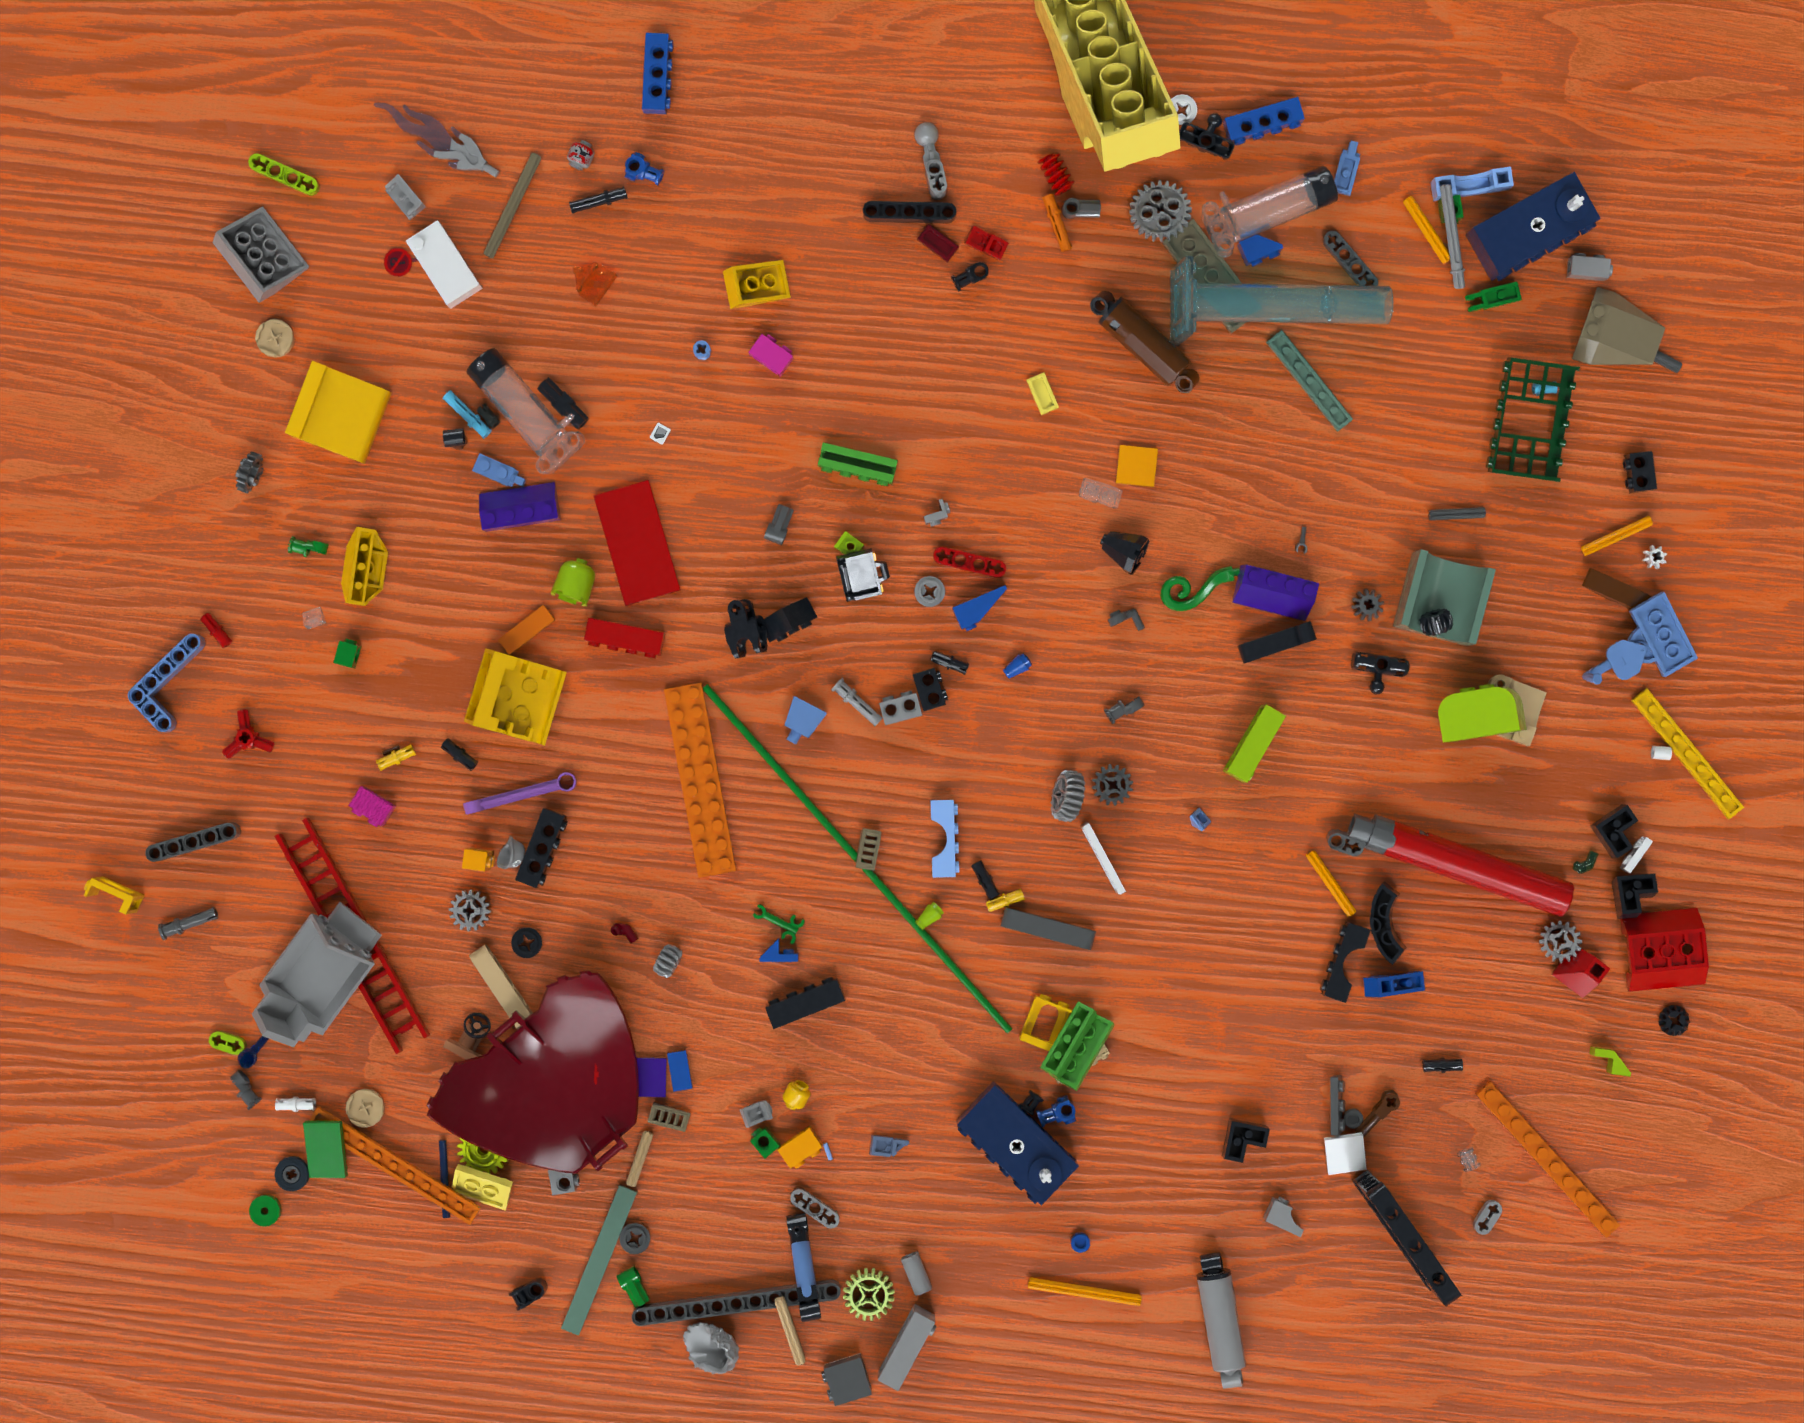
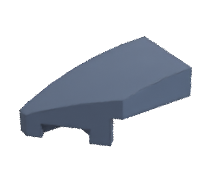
(886, 1146)

